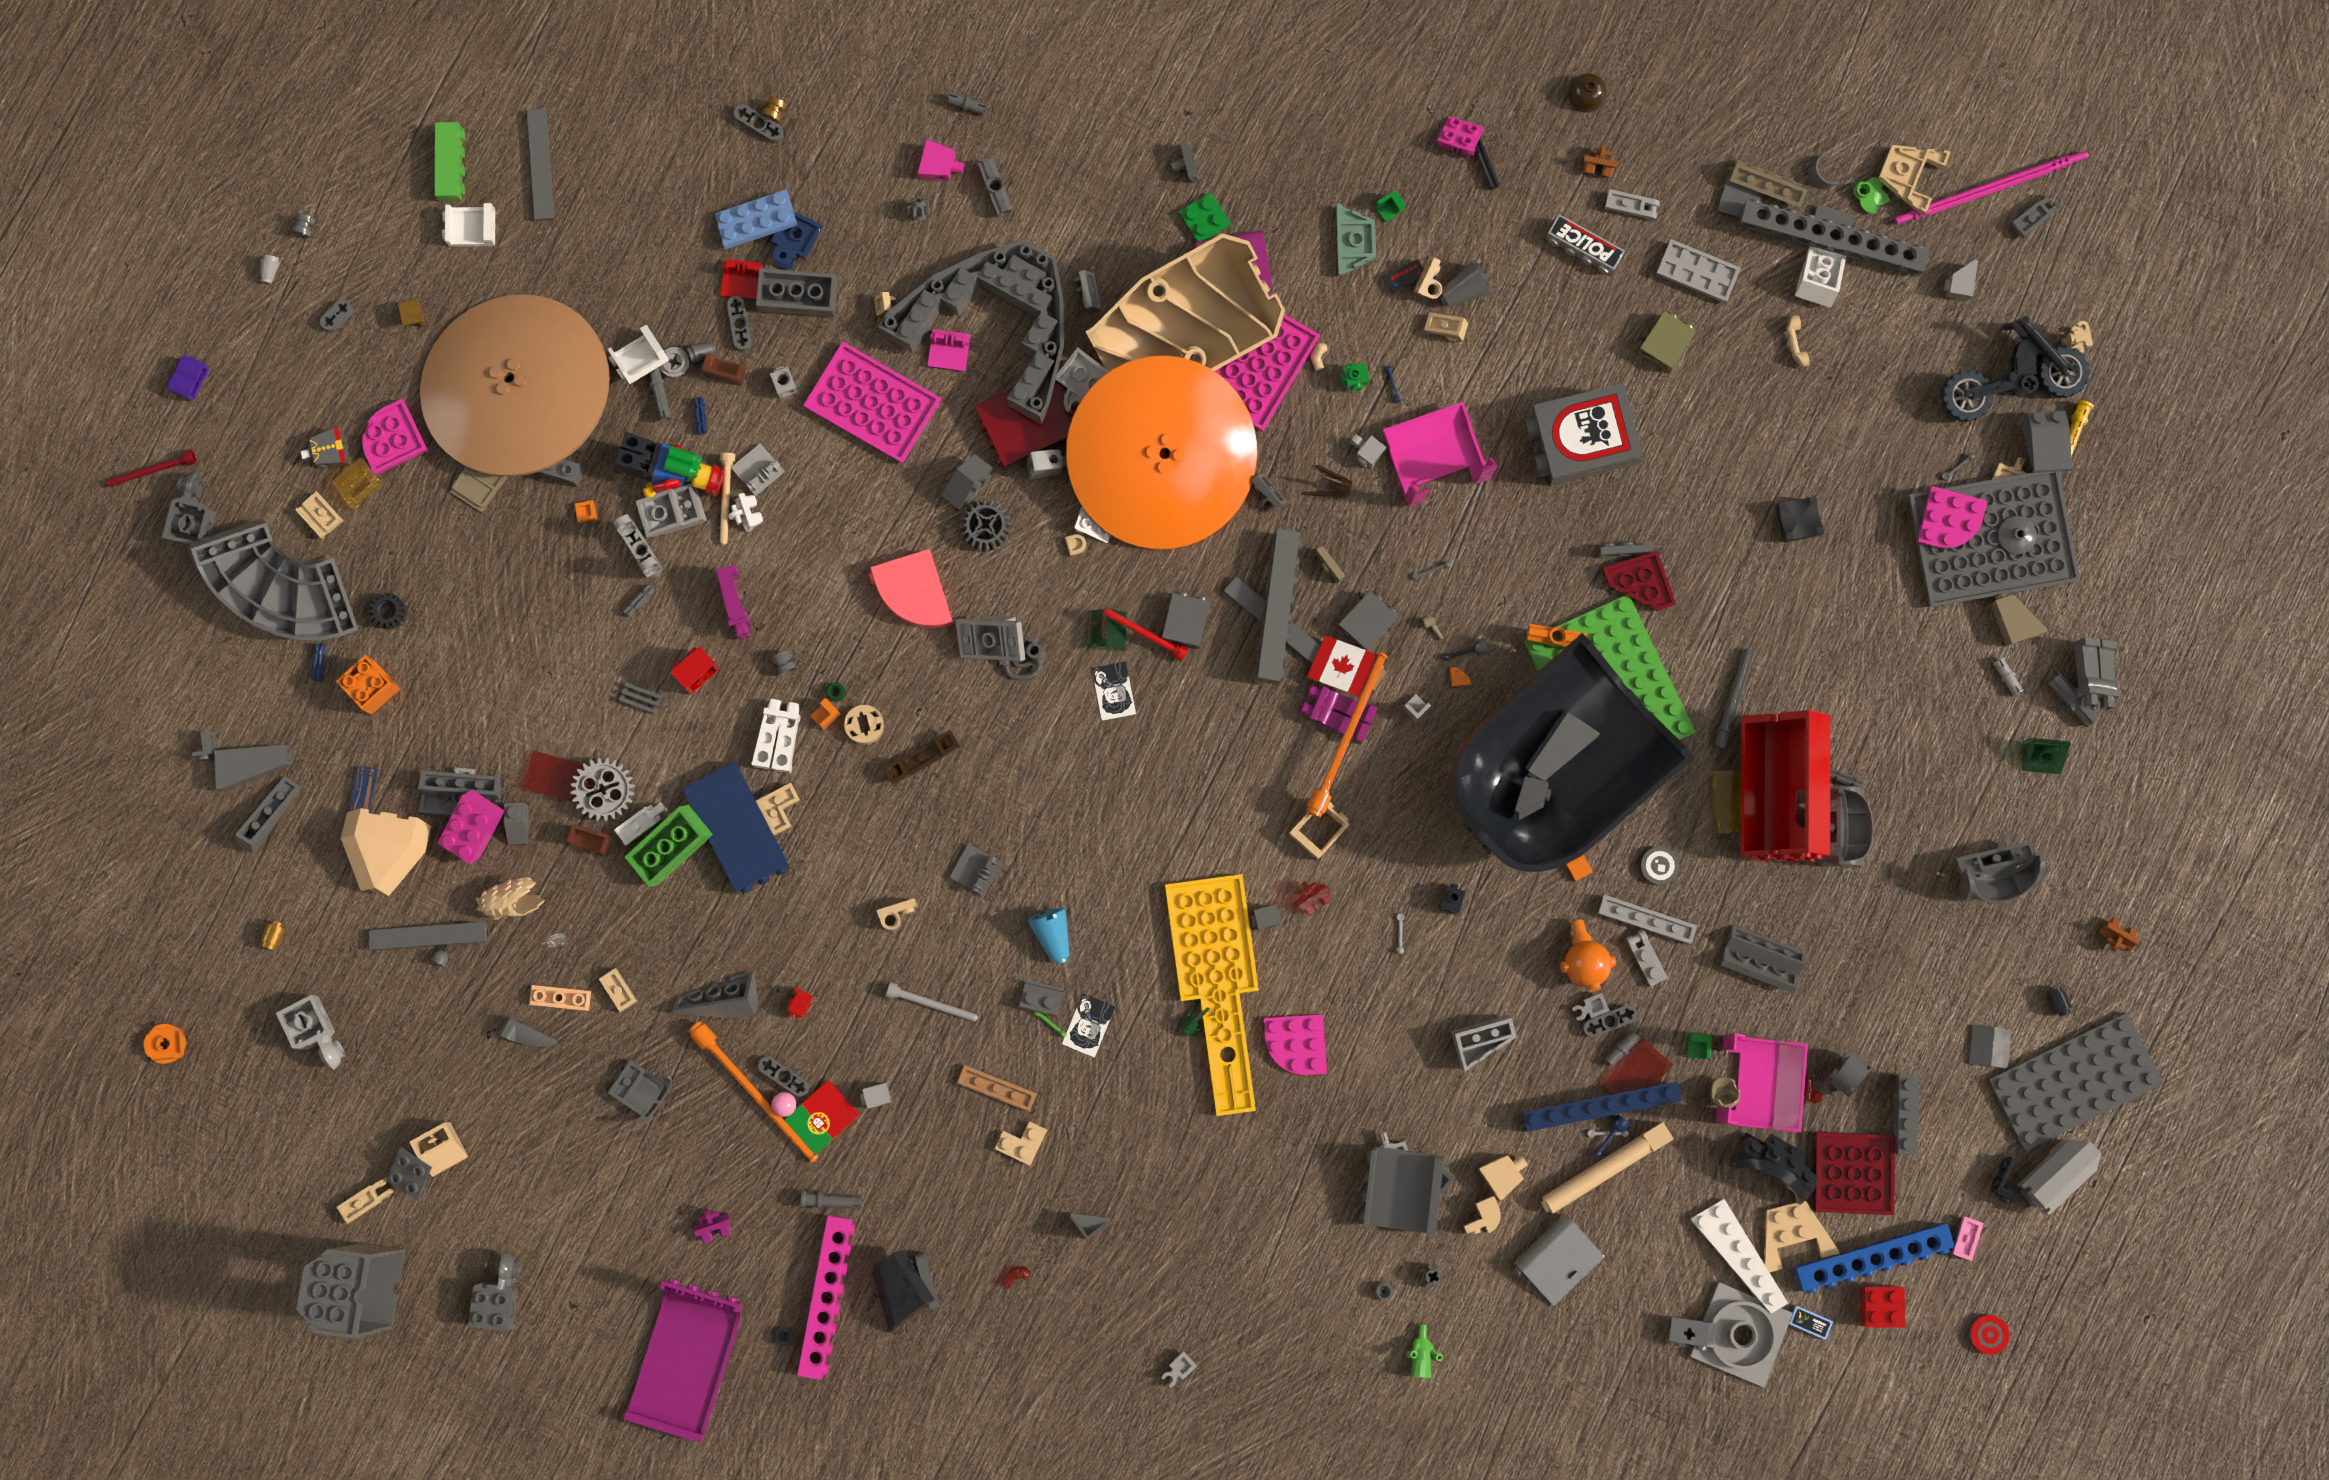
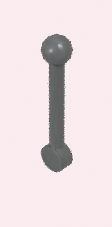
(1945, 476)
(1416, 576)

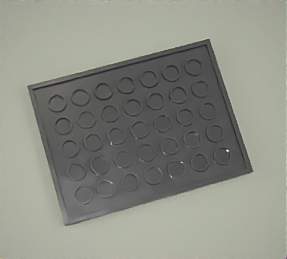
(1981, 564)

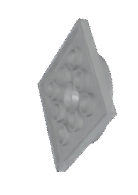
(1752, 1361)

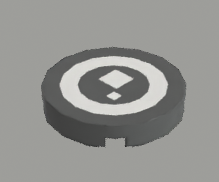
(1659, 865)

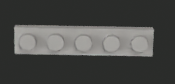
(1647, 919)

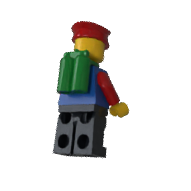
(665, 466)

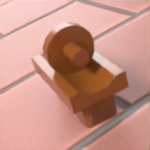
(1608, 165)
(2117, 937)

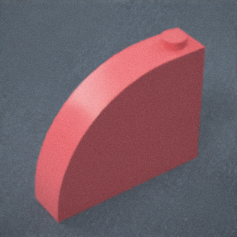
(913, 590)

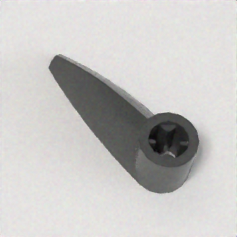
(525, 1034)

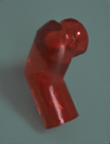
(1810, 1093)
(1016, 1273)

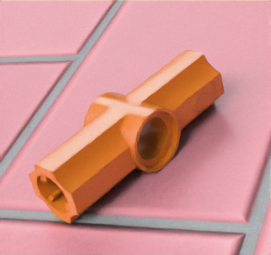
(1543, 635)

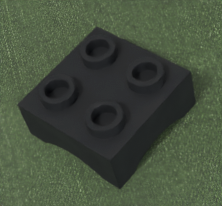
(1799, 519)

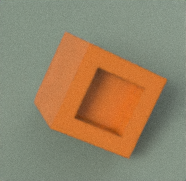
(825, 714)

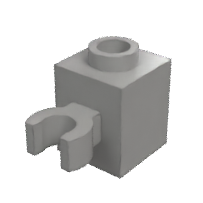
(1369, 451)

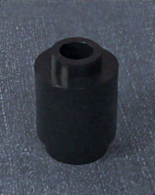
(2059, 1001)

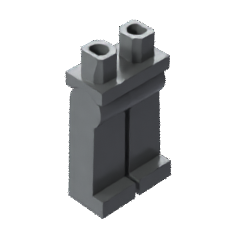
(2096, 672)

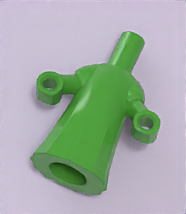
(1421, 1355)

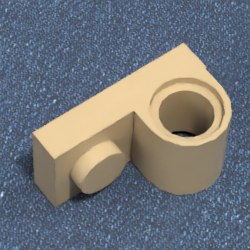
(1430, 270)
(1449, 326)
(906, 907)

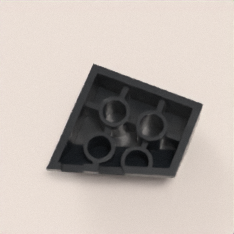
(900, 1289)

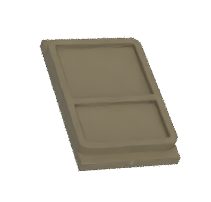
(477, 488)

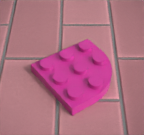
(392, 437)
(1950, 518)
(1297, 1043)

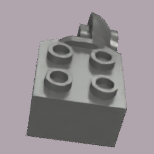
(186, 517)
(495, 1302)

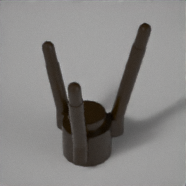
(1342, 484)

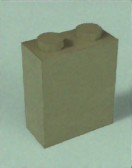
(1667, 341)

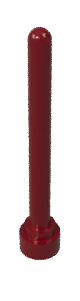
(187, 458)

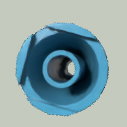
(1052, 933)

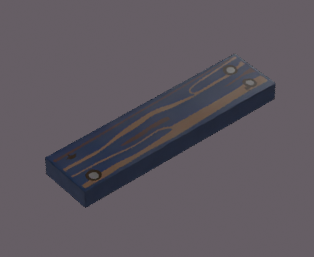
(363, 788)

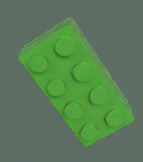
(668, 845)

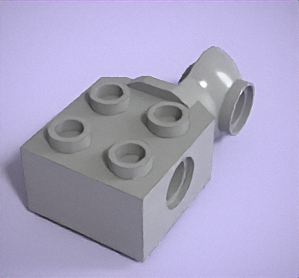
(309, 1026)

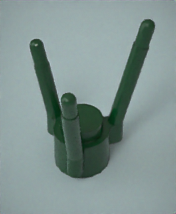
(1190, 1025)

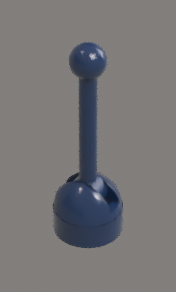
(1619, 1124)

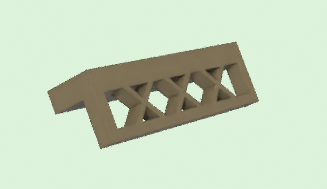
(1768, 183)

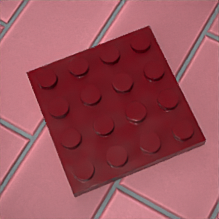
(1855, 1173)

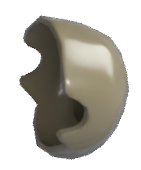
(1724, 1092)

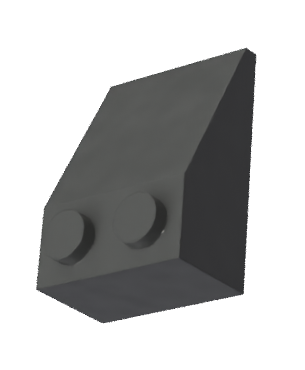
(2048, 441)

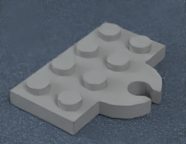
(1079, 376)

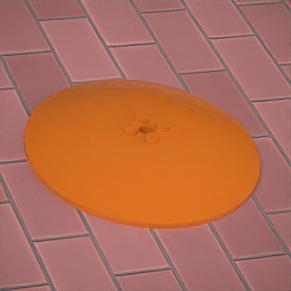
(1118, 443)

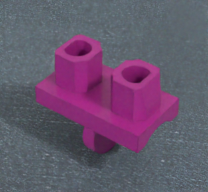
(712, 1222)

